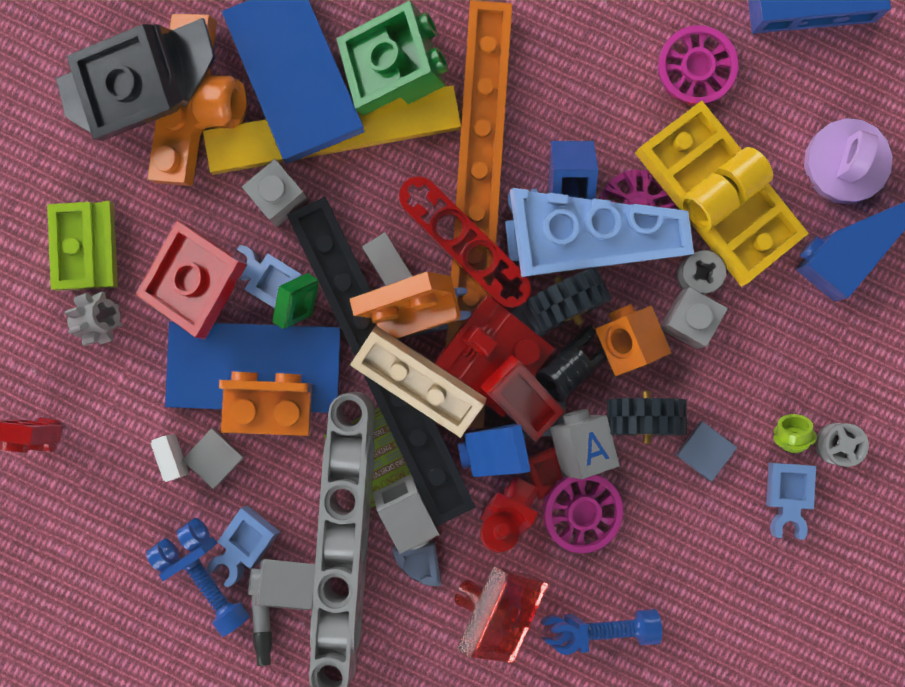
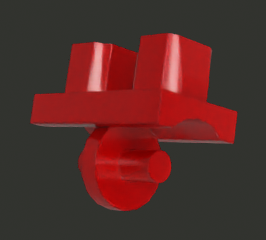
(508, 516)

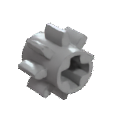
(93, 318)

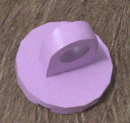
(848, 161)

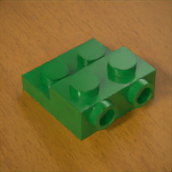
(392, 58)

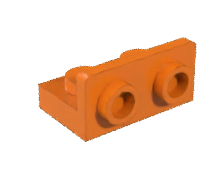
(410, 304)
(266, 406)

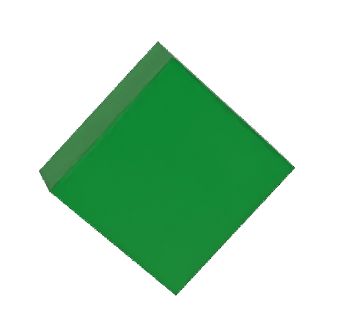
(295, 300)

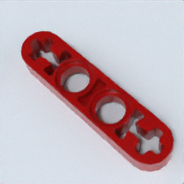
(469, 238)

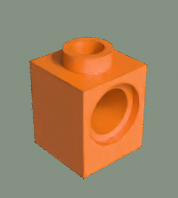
(632, 339)

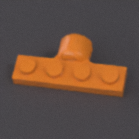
(176, 138)

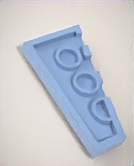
(579, 233)

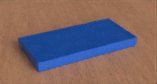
(293, 75)
(199, 363)

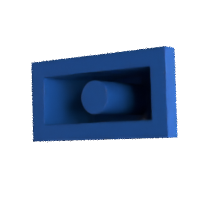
(573, 169)

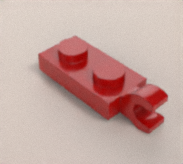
(26, 435)

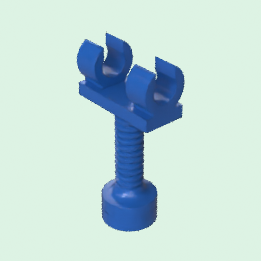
(196, 538)
(577, 633)

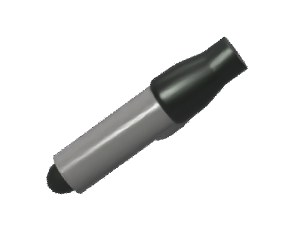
(261, 634)

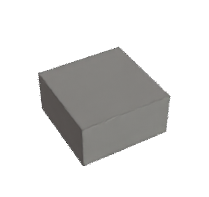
(386, 260)

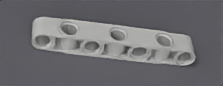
(342, 542)

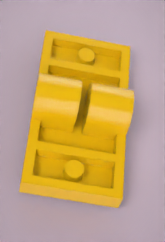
(723, 192)

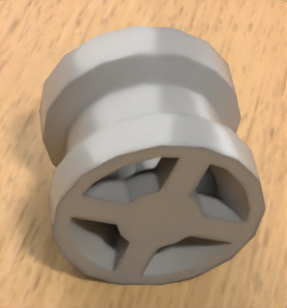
(695, 276)
(851, 442)

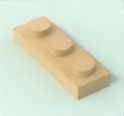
(418, 381)

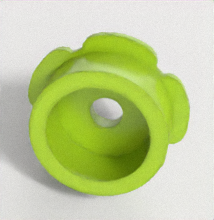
(794, 433)

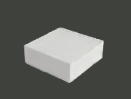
(169, 457)

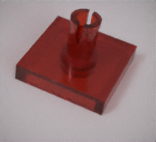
(499, 613)

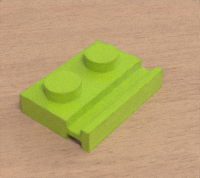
(82, 246)

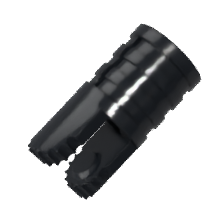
(570, 367)

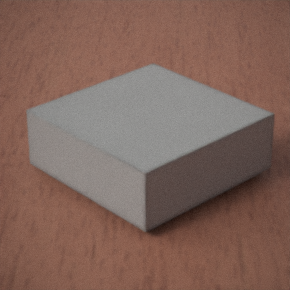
(213, 458)

